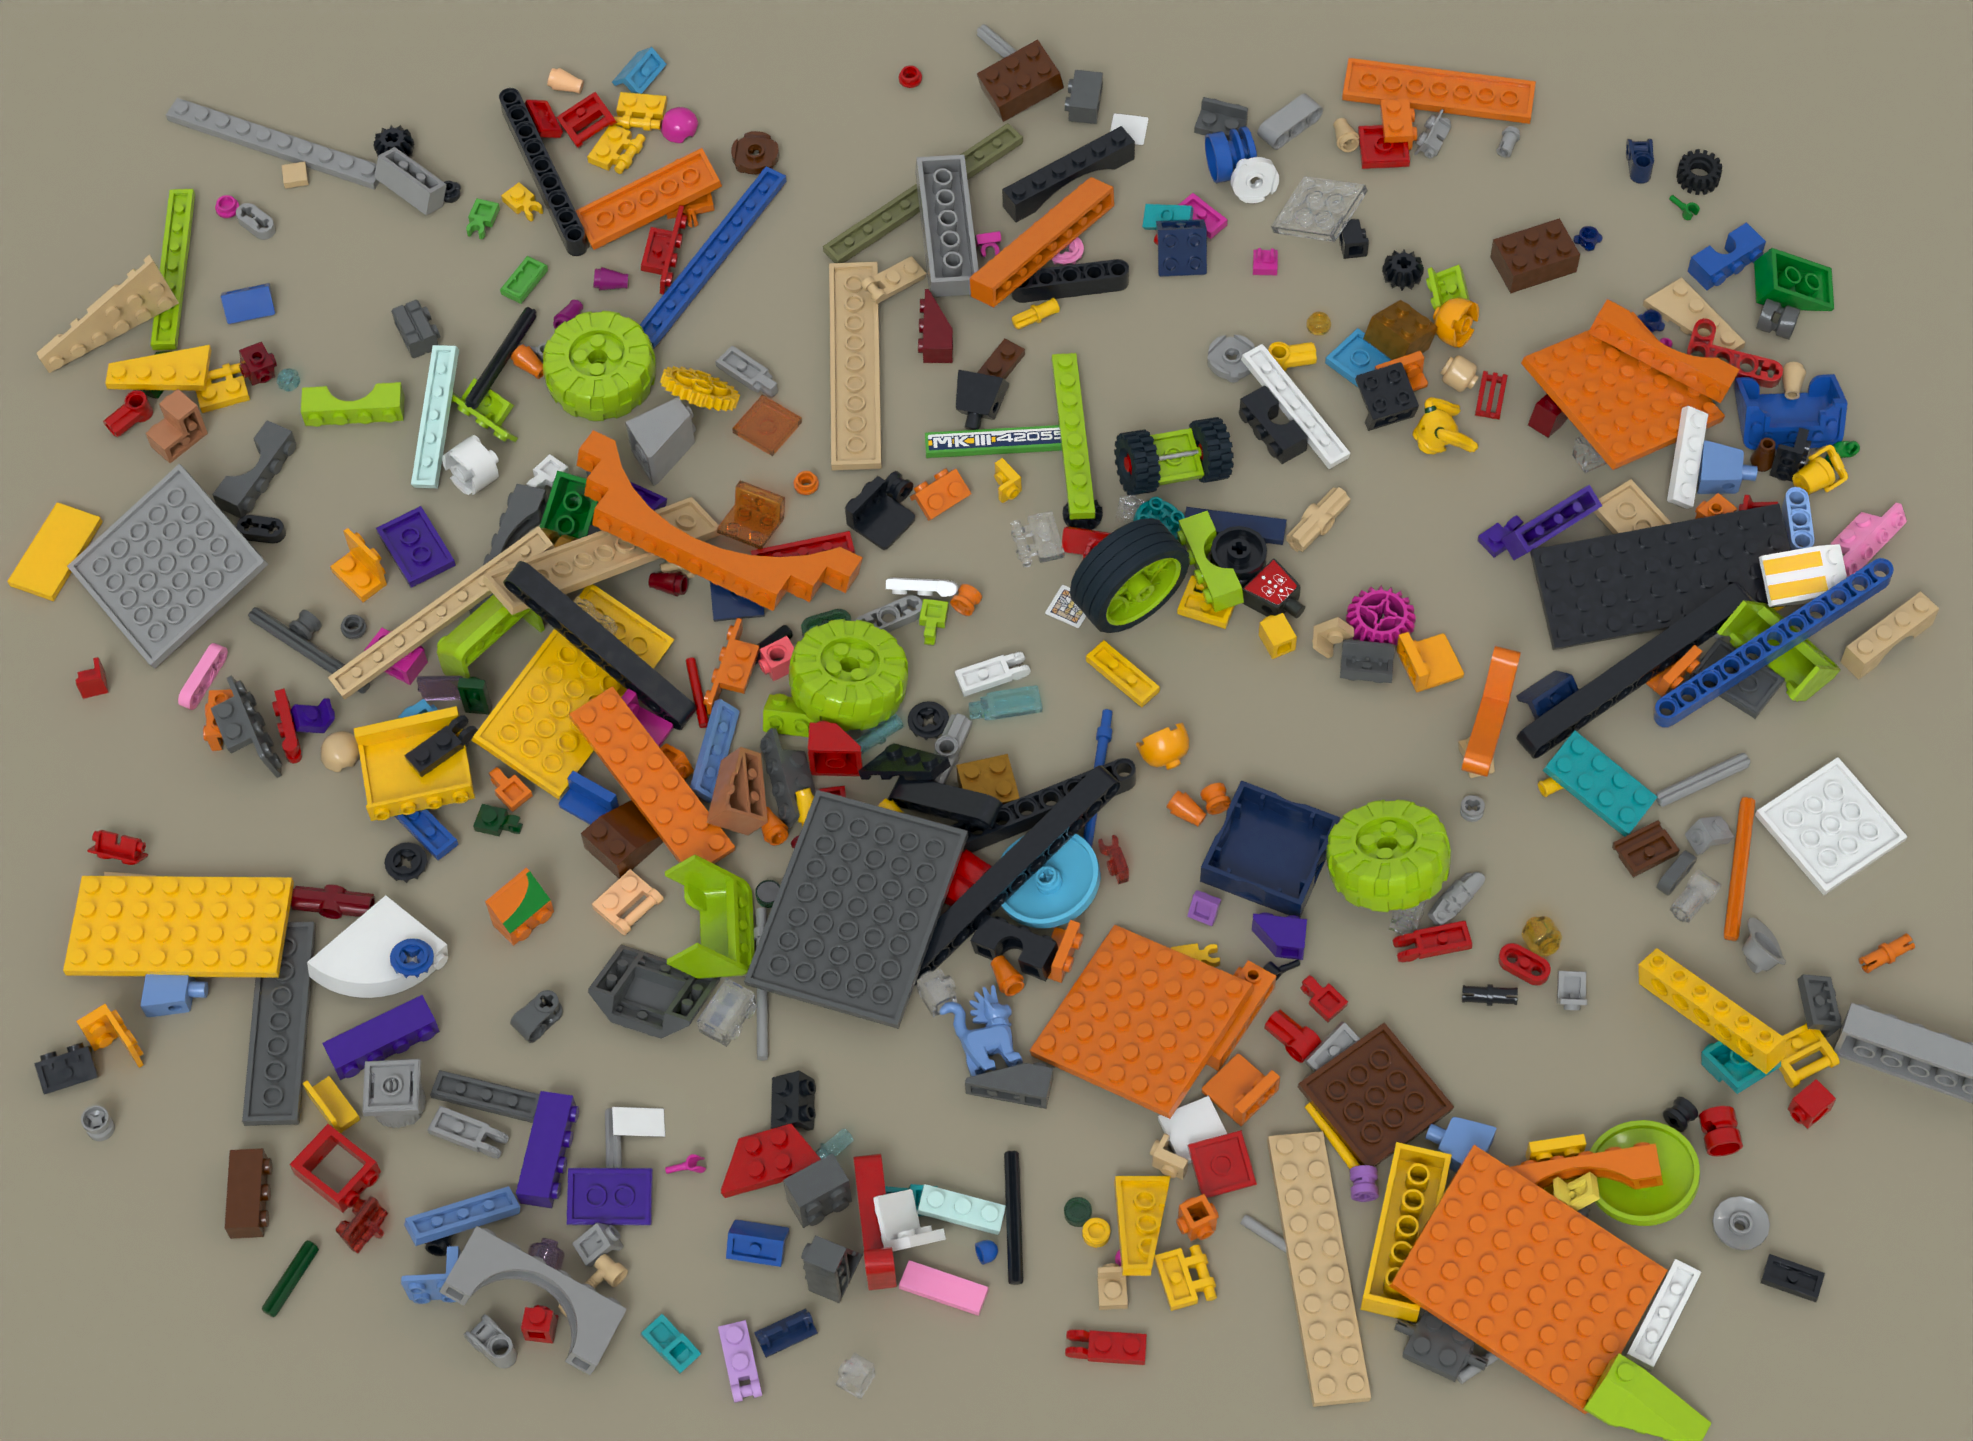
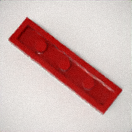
(808, 546)

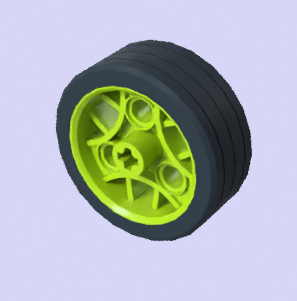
(1129, 575)

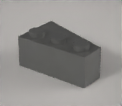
(829, 1267)

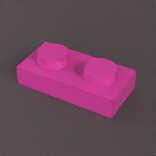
(1214, 221)

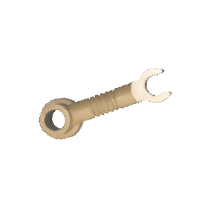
(608, 1271)

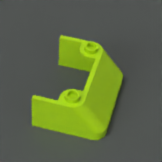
(477, 634)
(1802, 667)
(725, 920)

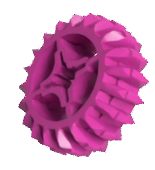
(1371, 607)

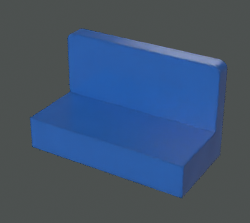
(248, 303)
(587, 799)
(756, 1243)

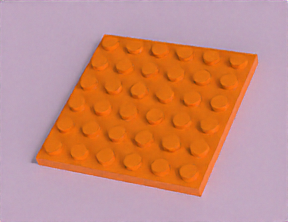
(1615, 398)
(1142, 1021)

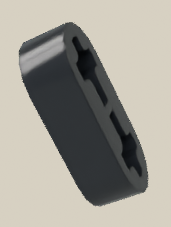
(261, 529)

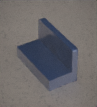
(1548, 692)

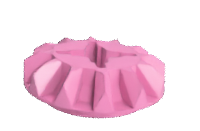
(1075, 252)

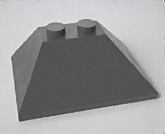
(648, 993)

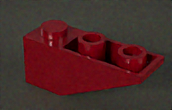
(937, 332)
(1547, 417)

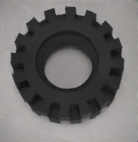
(1699, 161)

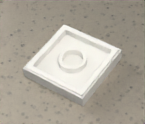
(1192, 1124)

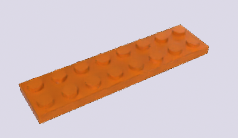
(1440, 89)
(650, 778)

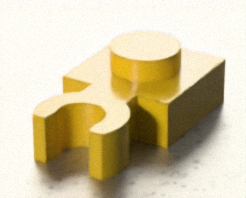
(520, 200)
(1202, 955)

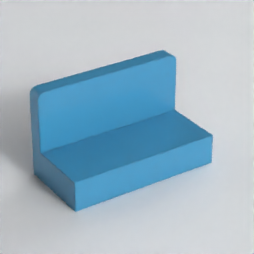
(640, 70)

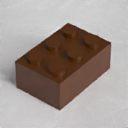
(1020, 80)
(1535, 255)

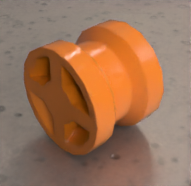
(966, 599)
(1215, 798)

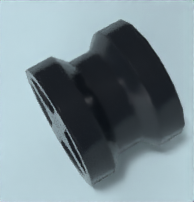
(898, 486)
(1680, 1114)

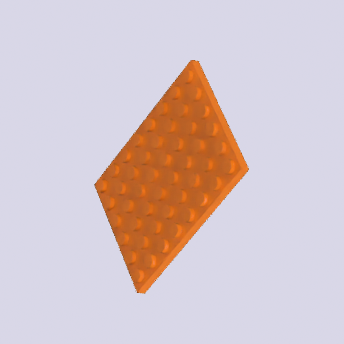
(1528, 1278)

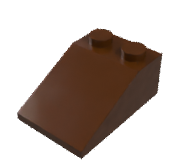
(621, 838)

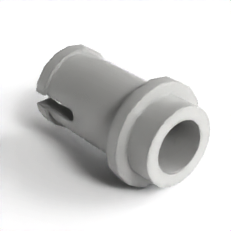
(1510, 137)

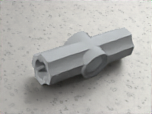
(953, 740)

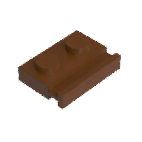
(1645, 848)

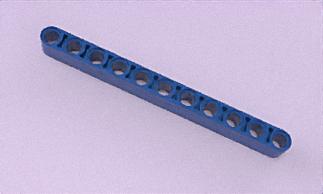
(1767, 653)

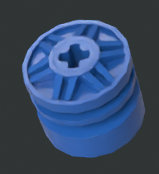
(1224, 154)

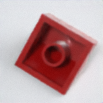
(832, 751)

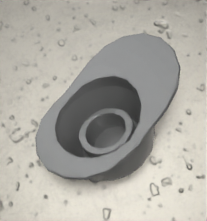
(1761, 947)

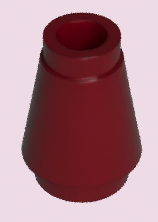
(669, 582)

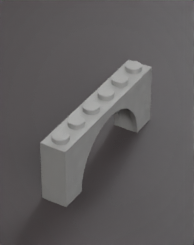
(589, 1314)

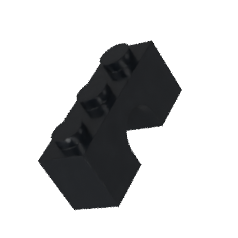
(1282, 440)
(997, 936)

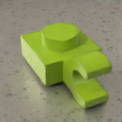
(933, 616)

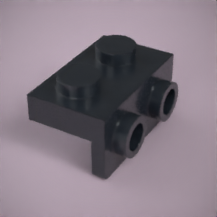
(1790, 459)
(793, 1100)

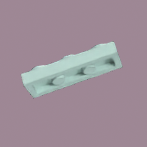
(961, 1209)

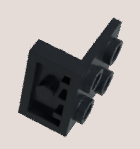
(1387, 396)

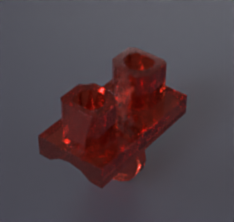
(364, 1225)

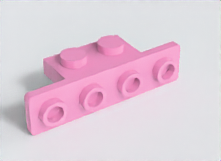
(1867, 536)

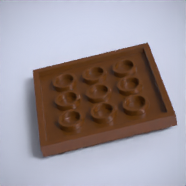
(1375, 1096)

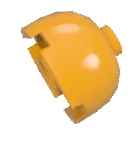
(1455, 321)
(1165, 747)

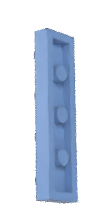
(714, 748)
(462, 1216)

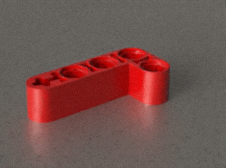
(1734, 357)

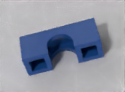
(1713, 267)

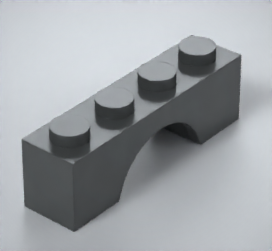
(239, 493)

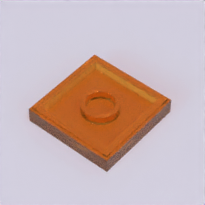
(767, 425)

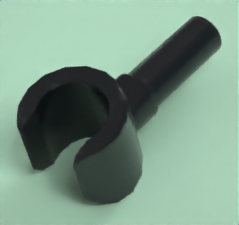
(1272, 968)

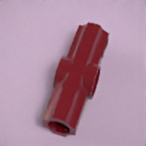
(331, 901)

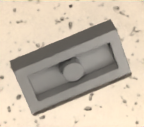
(1334, 1044)

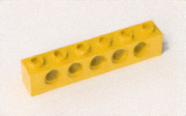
(1712, 1011)

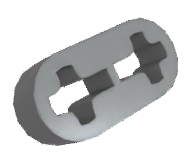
(252, 224)

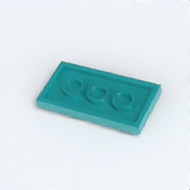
(1600, 783)

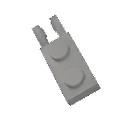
(466, 1132)

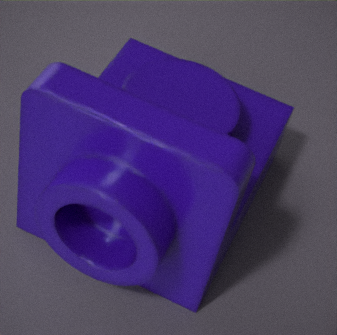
(313, 718)

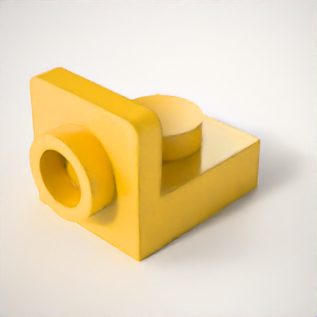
(1008, 480)

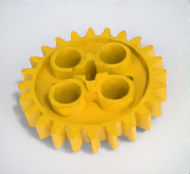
(699, 388)

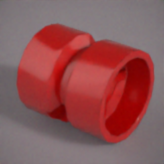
(1720, 1129)

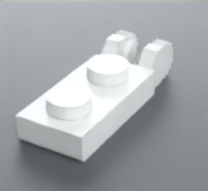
(923, 586)
(991, 673)

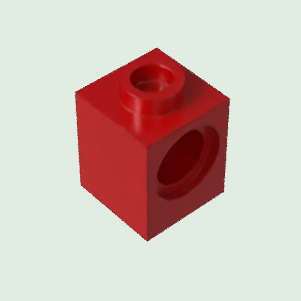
(1811, 1104)

